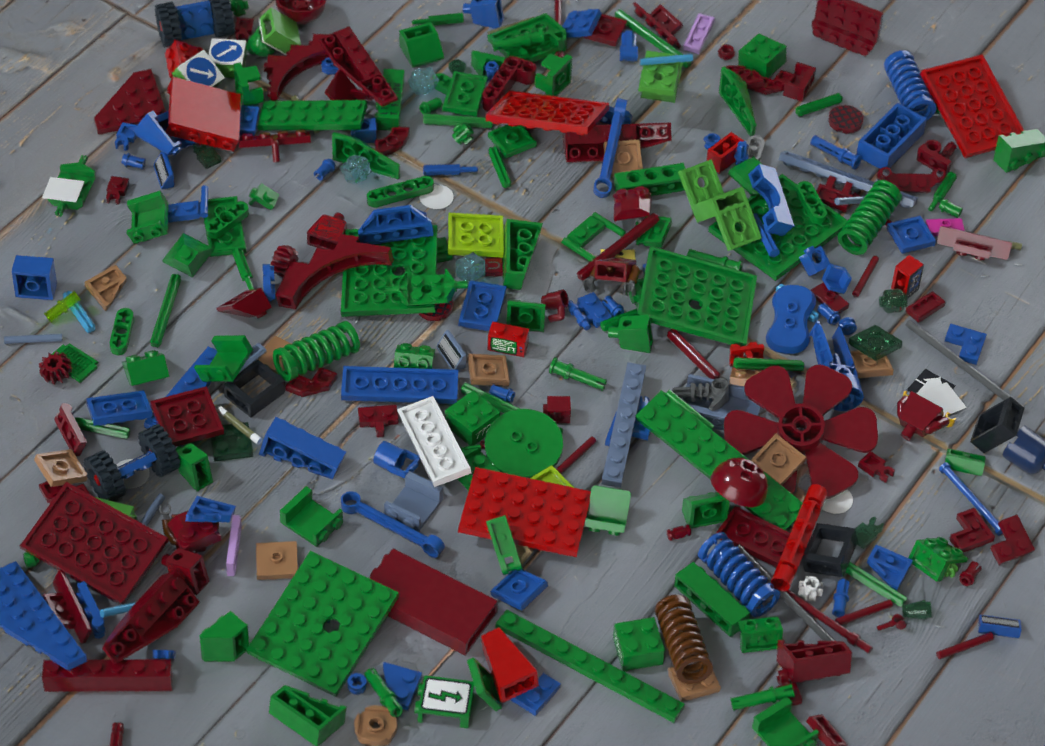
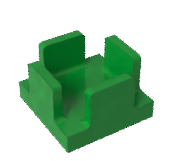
(558, 77)
(242, 78)

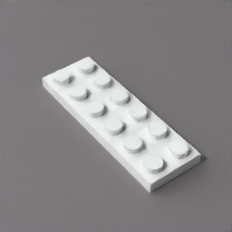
(434, 441)

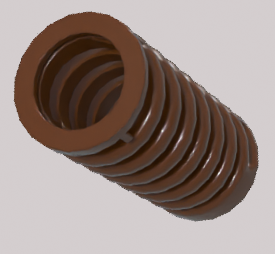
(683, 646)

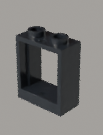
(245, 402)
(997, 425)
(834, 565)

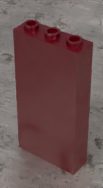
(435, 602)

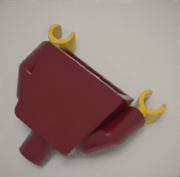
(920, 416)

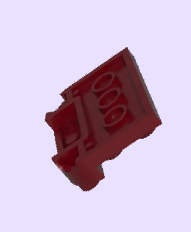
(848, 24)

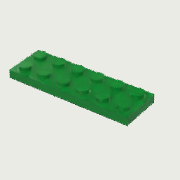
(312, 115)

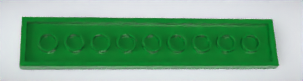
(707, 450)

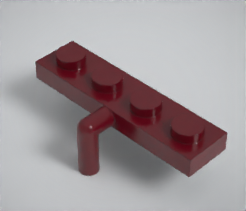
(274, 140)

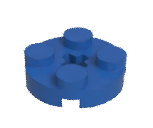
(268, 276)

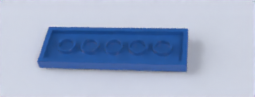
(399, 384)

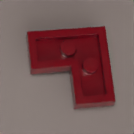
(975, 531)
(1016, 543)

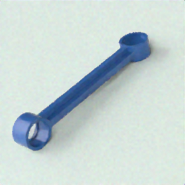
(611, 148)
(431, 545)

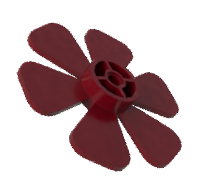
(822, 392)

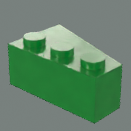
(1019, 149)
(306, 715)

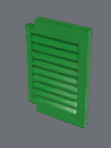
(82, 364)

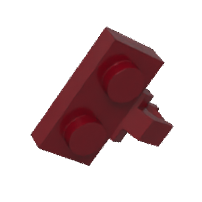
(378, 417)

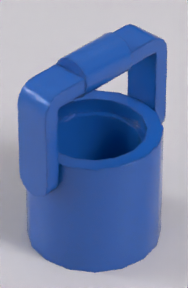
(393, 457)

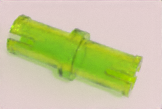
(62, 306)

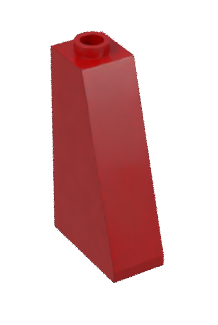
(507, 665)

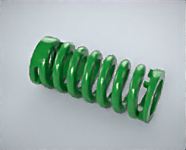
(869, 217)
(291, 357)

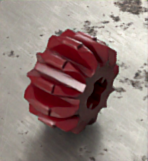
(282, 259)
(55, 367)

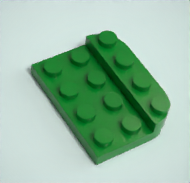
(554, 38)

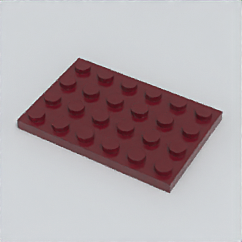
(94, 543)

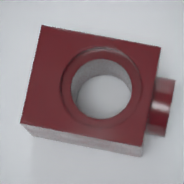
(558, 408)

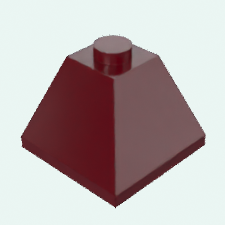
(247, 304)

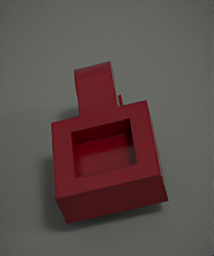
(783, 680)

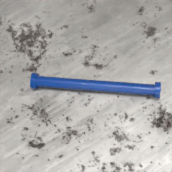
(945, 468)

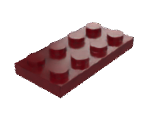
(755, 535)

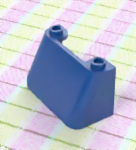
(152, 130)

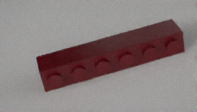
(106, 676)

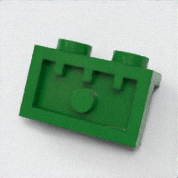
(760, 634)

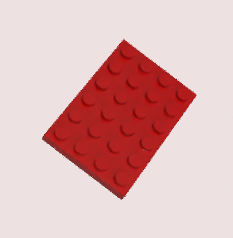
(971, 104)
(547, 112)
(537, 511)

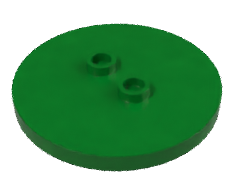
(523, 442)

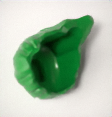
(256, 46)

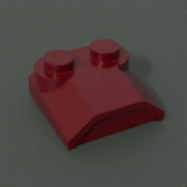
(632, 203)
(193, 535)

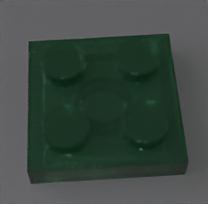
(875, 342)
(231, 444)

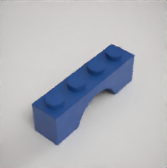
(767, 183)

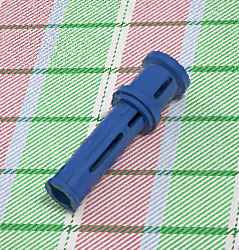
(842, 155)

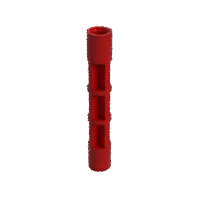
(799, 537)

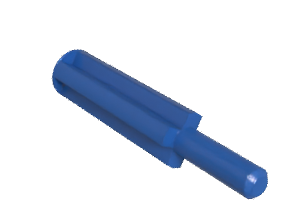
(446, 169)
(767, 239)

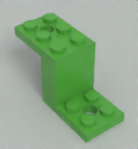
(660, 80)
(725, 207)

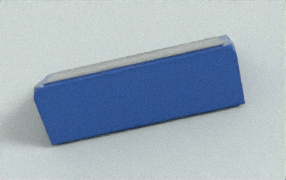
(164, 171)
(999, 626)

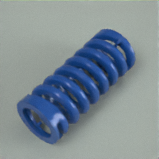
(901, 85)
(742, 574)

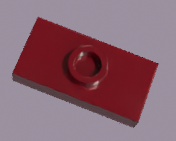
(829, 297)
(925, 306)
(827, 733)

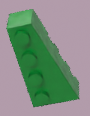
(519, 248)

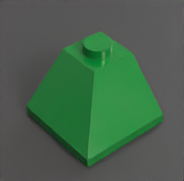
(187, 255)
(526, 315)

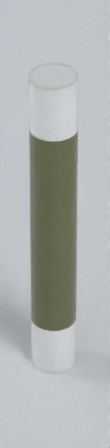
(239, 425)

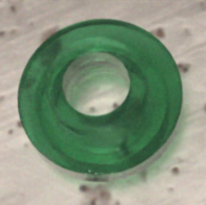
(457, 65)

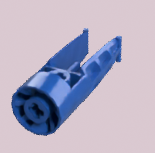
(840, 361)

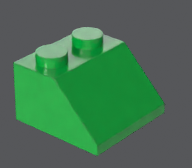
(705, 509)

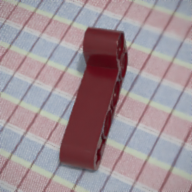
(511, 71)

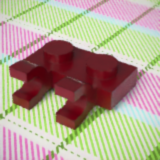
(828, 193)

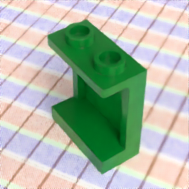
(148, 217)

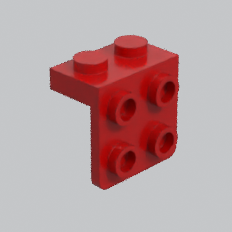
(178, 54)

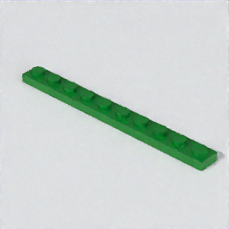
(590, 666)

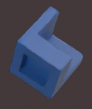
(836, 278)

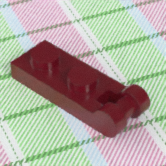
(70, 429)

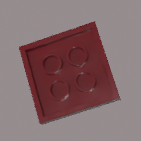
(188, 416)

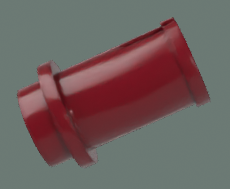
(968, 576)

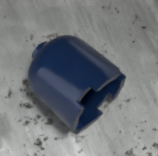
(1027, 451)

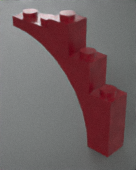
(283, 69)
(324, 263)

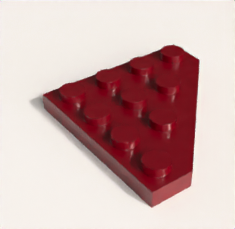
(130, 103)

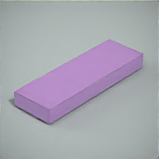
(698, 33)
(233, 547)

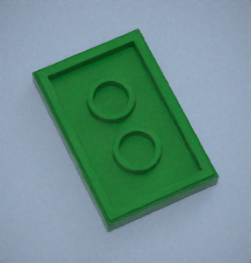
(465, 94)

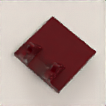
(343, 89)

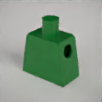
(633, 333)
(194, 466)

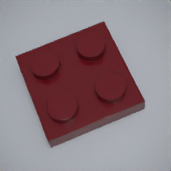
(608, 30)

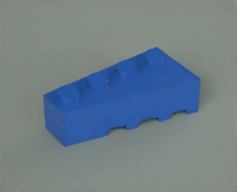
(301, 448)

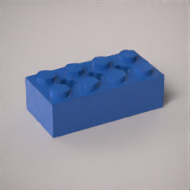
(891, 136)

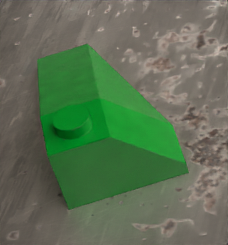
(736, 96)
(346, 146)

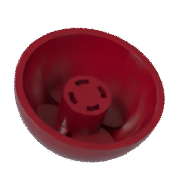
(301, 10)
(740, 482)

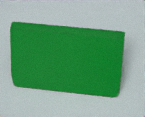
(965, 462)

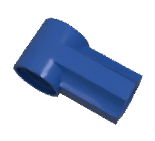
(628, 47)

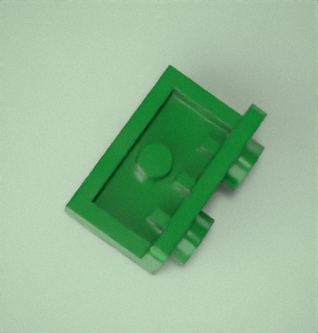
(414, 357)

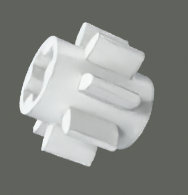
(810, 588)

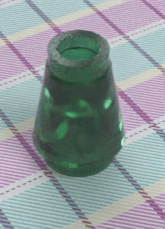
(917, 610)

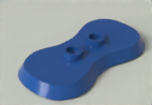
(789, 329)

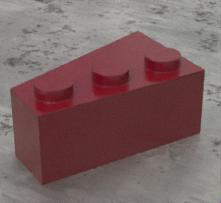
(814, 660)

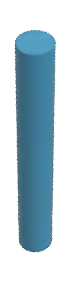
(666, 59)
(116, 610)

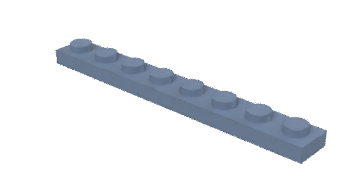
(823, 171)
(623, 425)

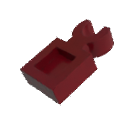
(244, 28)
(117, 187)
(875, 465)

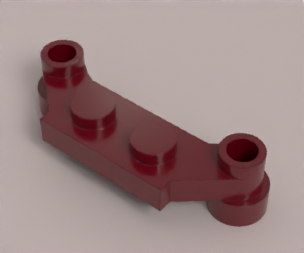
(912, 182)

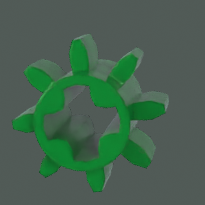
(238, 7)
(462, 133)

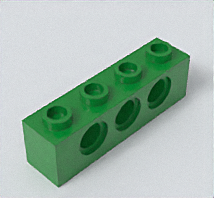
(656, 179)

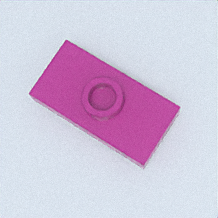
(934, 224)

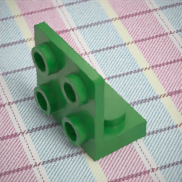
(934, 556)

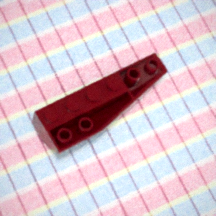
(354, 61)
(591, 148)

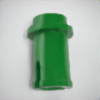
(427, 107)
(950, 208)

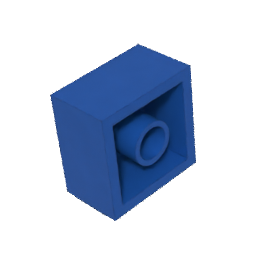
(34, 277)

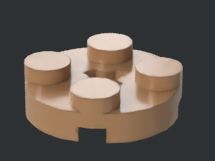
(371, 736)

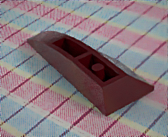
(151, 617)

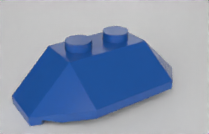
(395, 225)

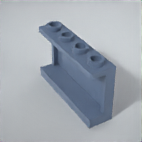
(737, 401)

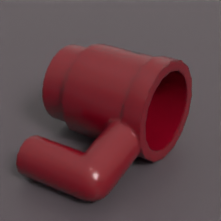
(556, 300)

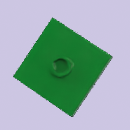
(511, 140)
(484, 684)

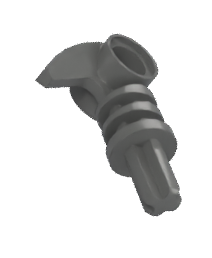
(717, 391)

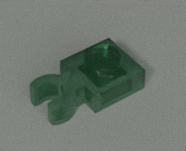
(206, 156)
(868, 533)

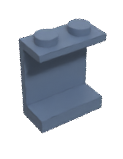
(415, 502)

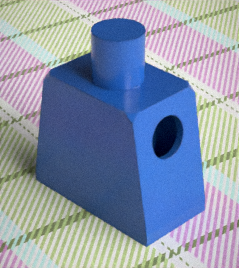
(485, 12)

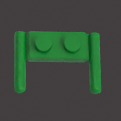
(586, 232)

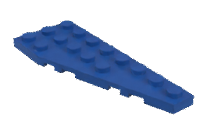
(32, 621)

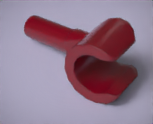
(897, 620)

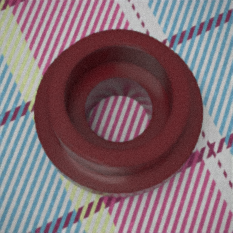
(726, 52)

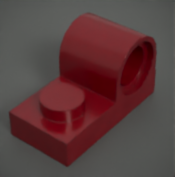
(930, 156)

